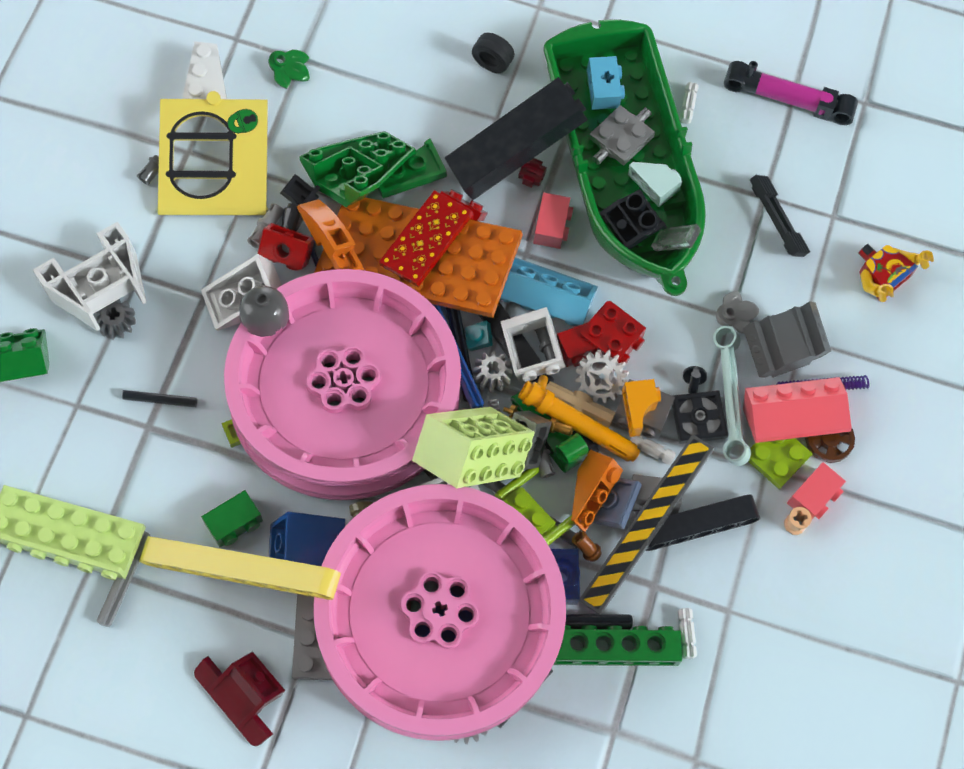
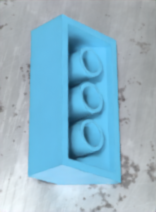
(540, 288)

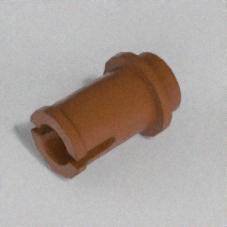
(590, 550)

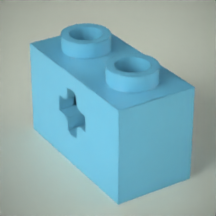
(604, 82)

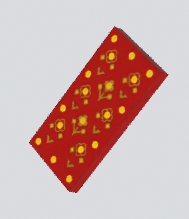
(426, 238)

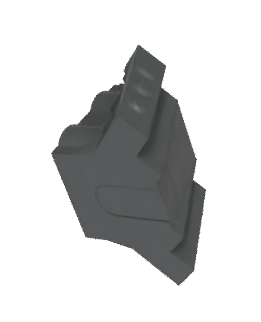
(787, 340)

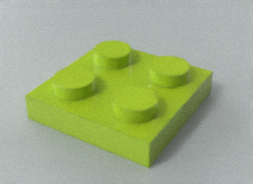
(779, 459)

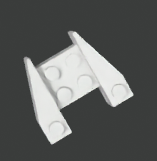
(96, 280)

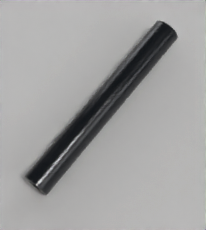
(159, 398)

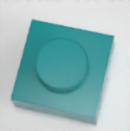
(478, 336)

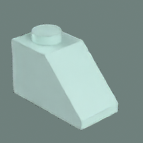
(656, 180)

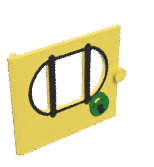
(247, 174)

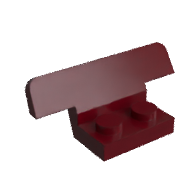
(242, 693)

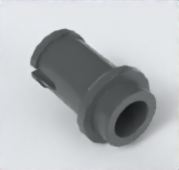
(150, 170)

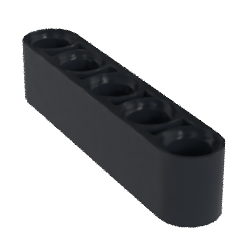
(706, 521)

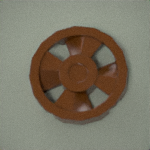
(830, 443)

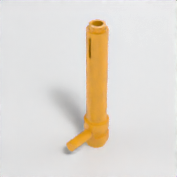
(546, 403)

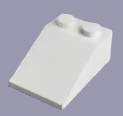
(226, 293)

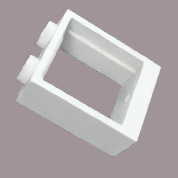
(525, 323)

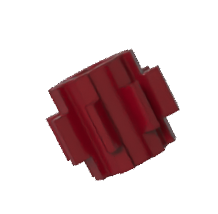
(532, 173)

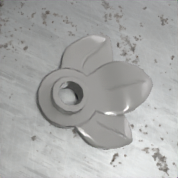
(736, 312)

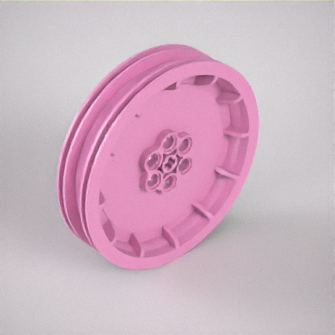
(352, 446)
(424, 683)

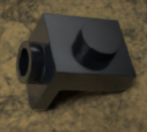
(299, 192)

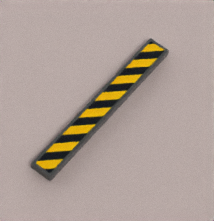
(646, 524)

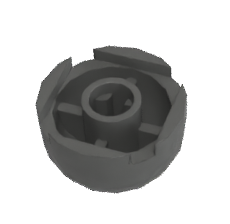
(264, 311)

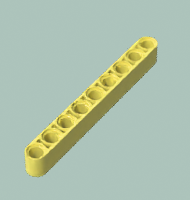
(241, 567)

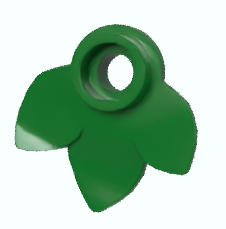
(291, 68)

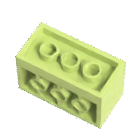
(473, 446)

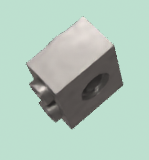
(653, 421)

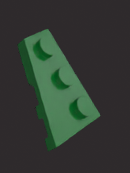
(420, 169)

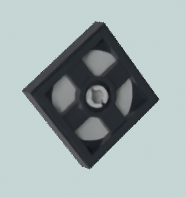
(699, 415)

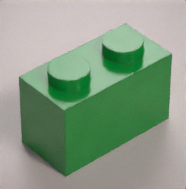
(232, 519)

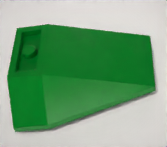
(355, 166)

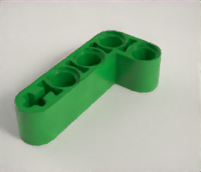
(565, 450)

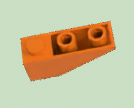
(593, 484)

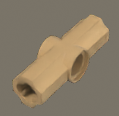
(583, 403)

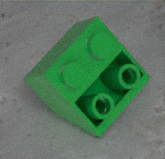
(23, 354)

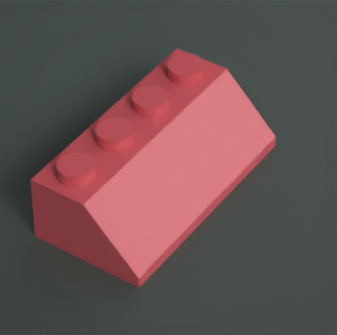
(797, 409)

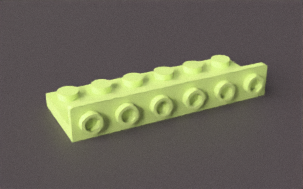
(68, 533)

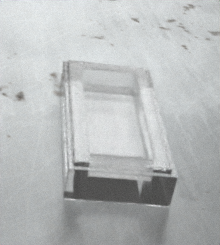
(676, 238)

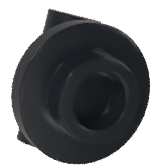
(694, 377)

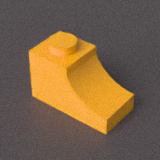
(638, 400)

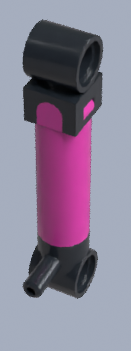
(823, 103)

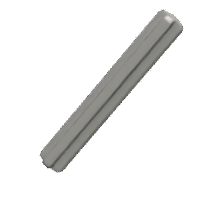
(119, 589)

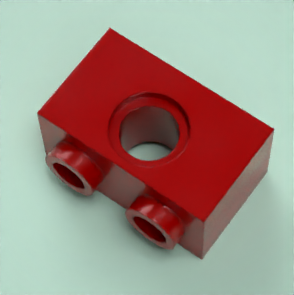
(298, 244)

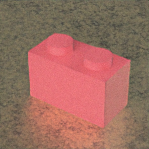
(552, 219)
(818, 490)

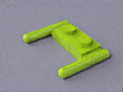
(521, 501)

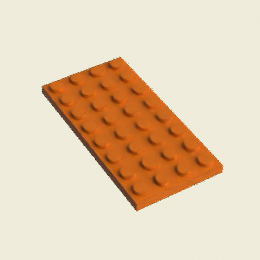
(465, 277)

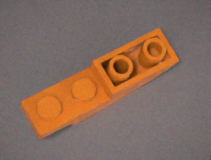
(331, 234)

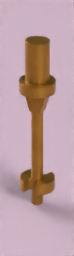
(555, 426)

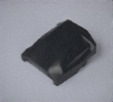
(632, 219)

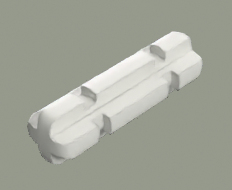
(688, 103)
(654, 449)
(685, 615)

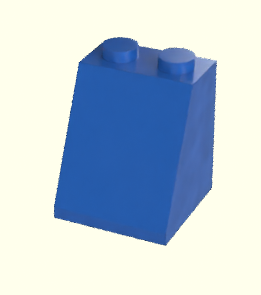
(303, 537)

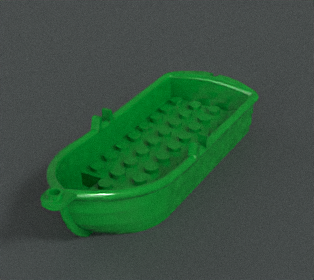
(605, 183)

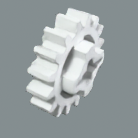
(611, 383)

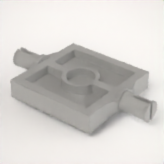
(621, 135)

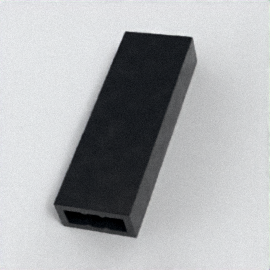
(516, 138)

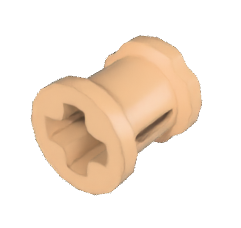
(801, 514)

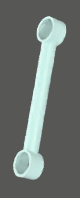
(731, 393)

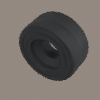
(493, 52)

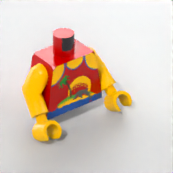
(889, 269)

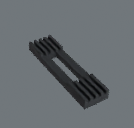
(766, 192)

